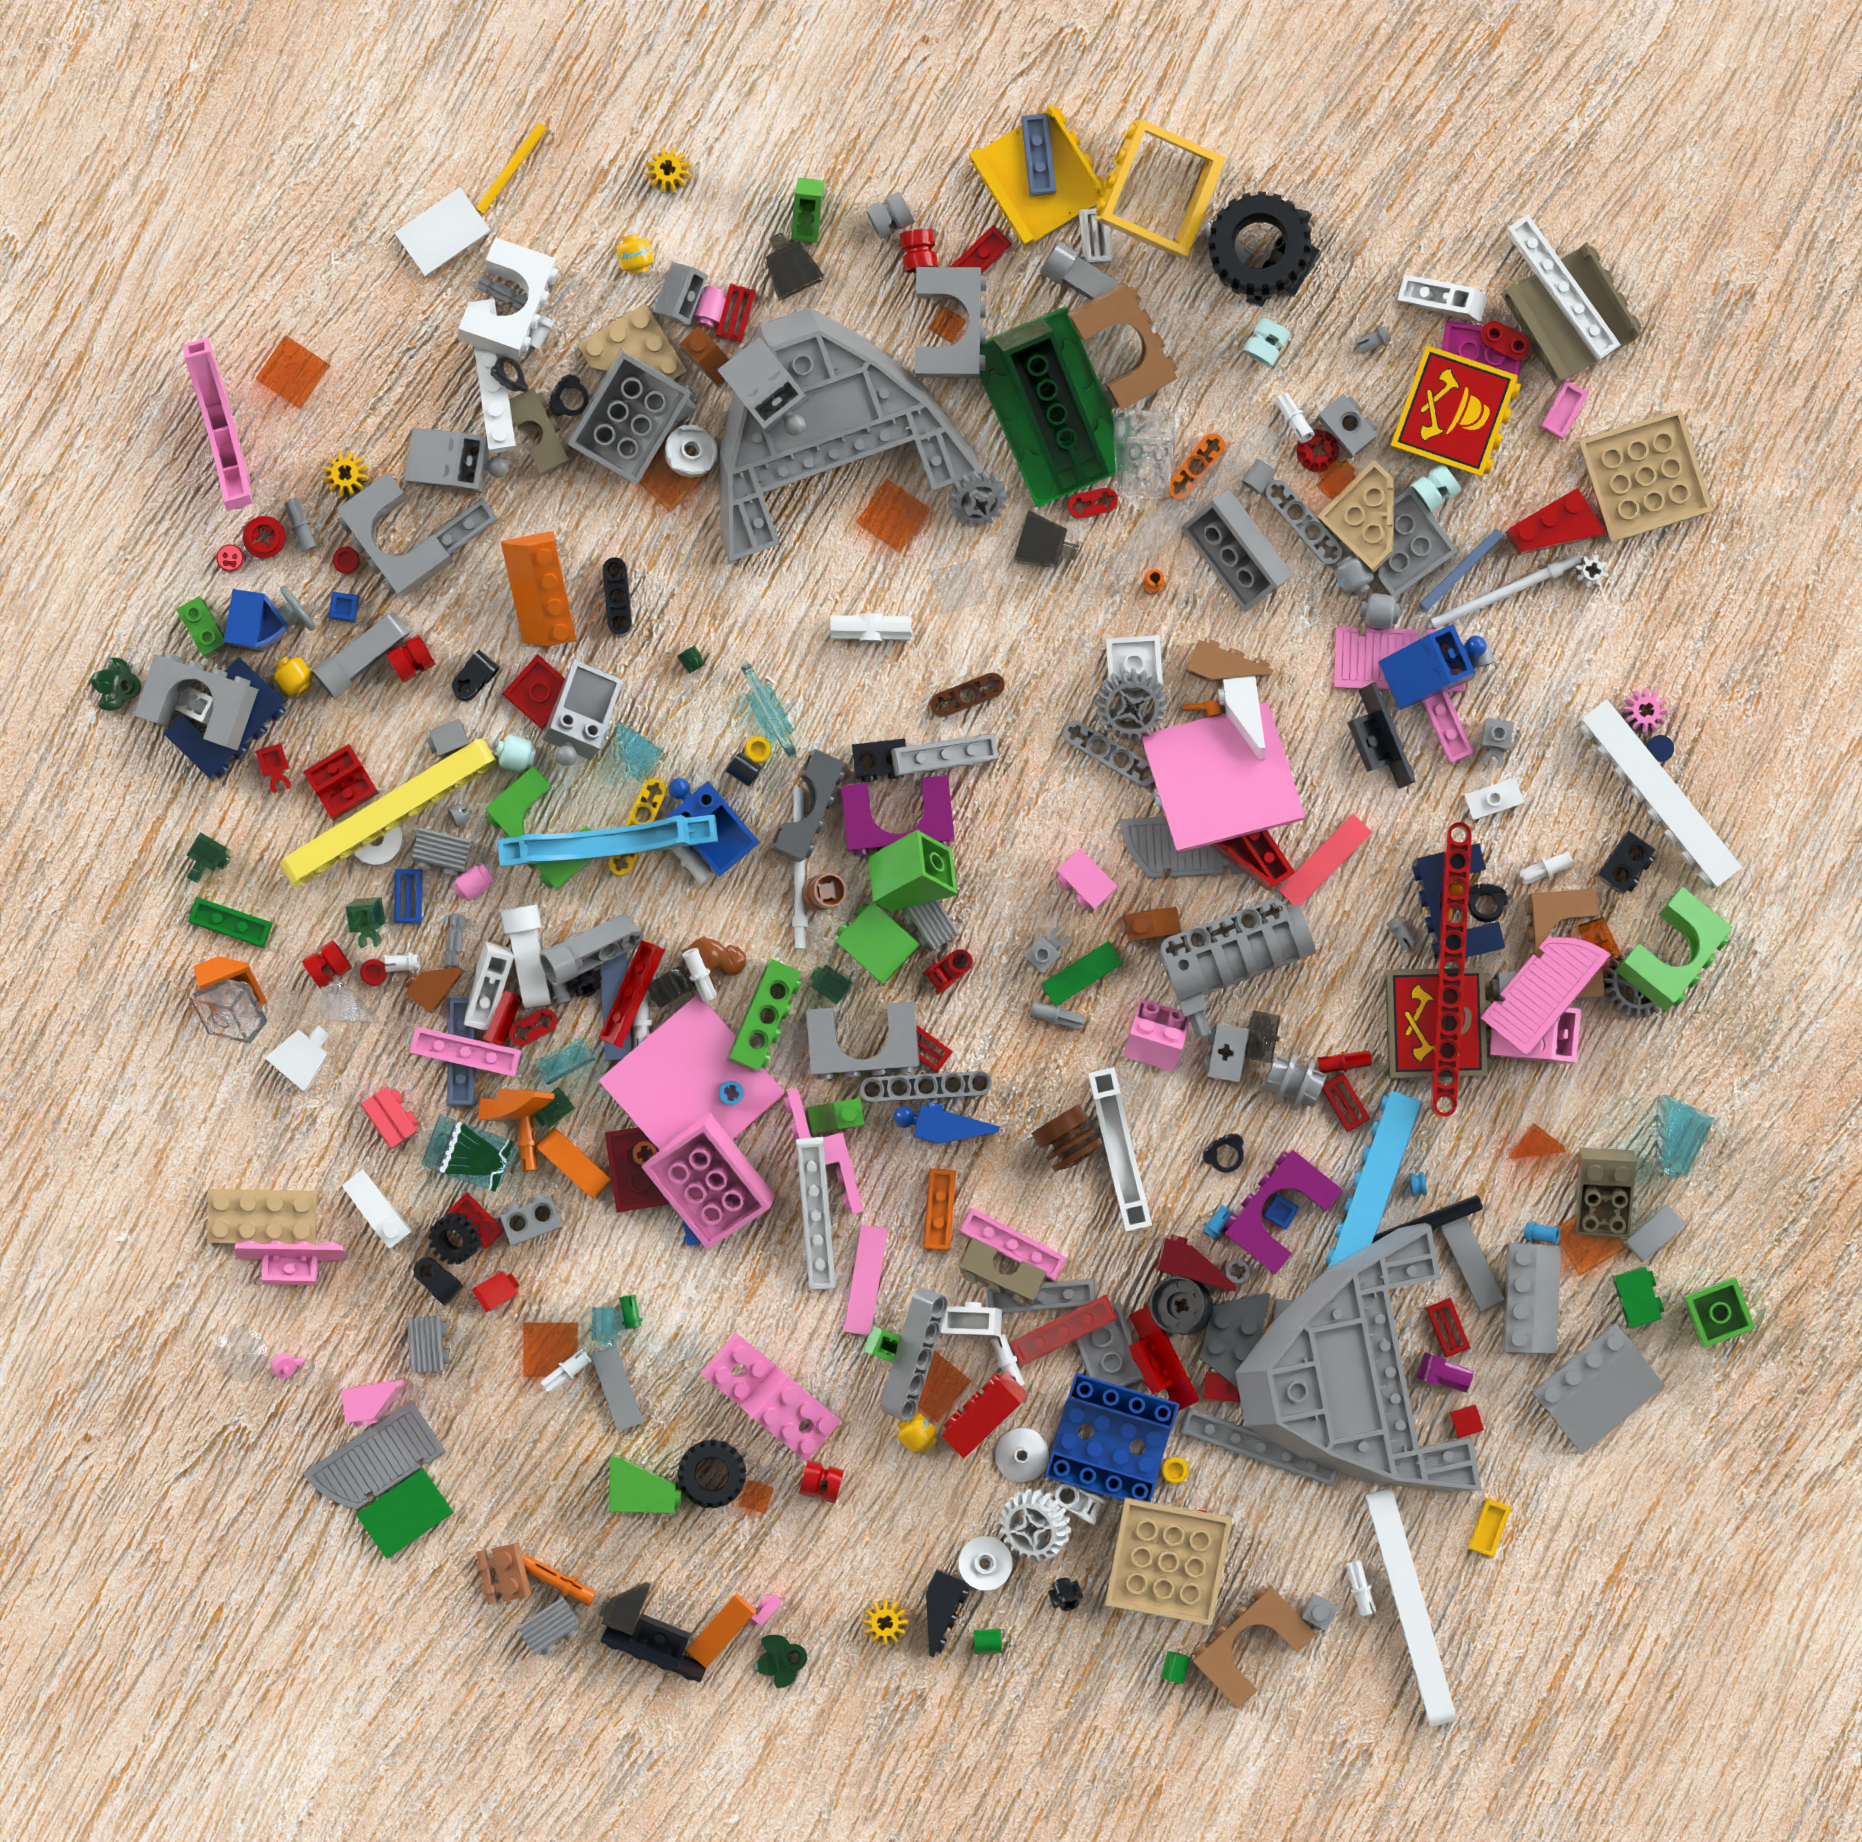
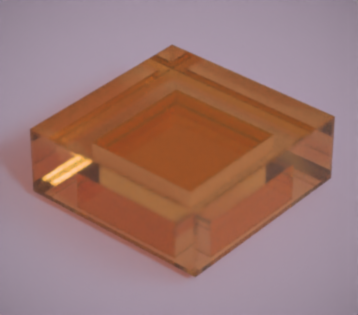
(947, 324)
(756, 1496)

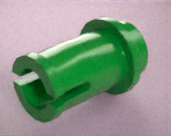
(630, 1312)

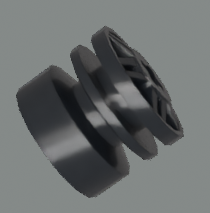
(1169, 1315)

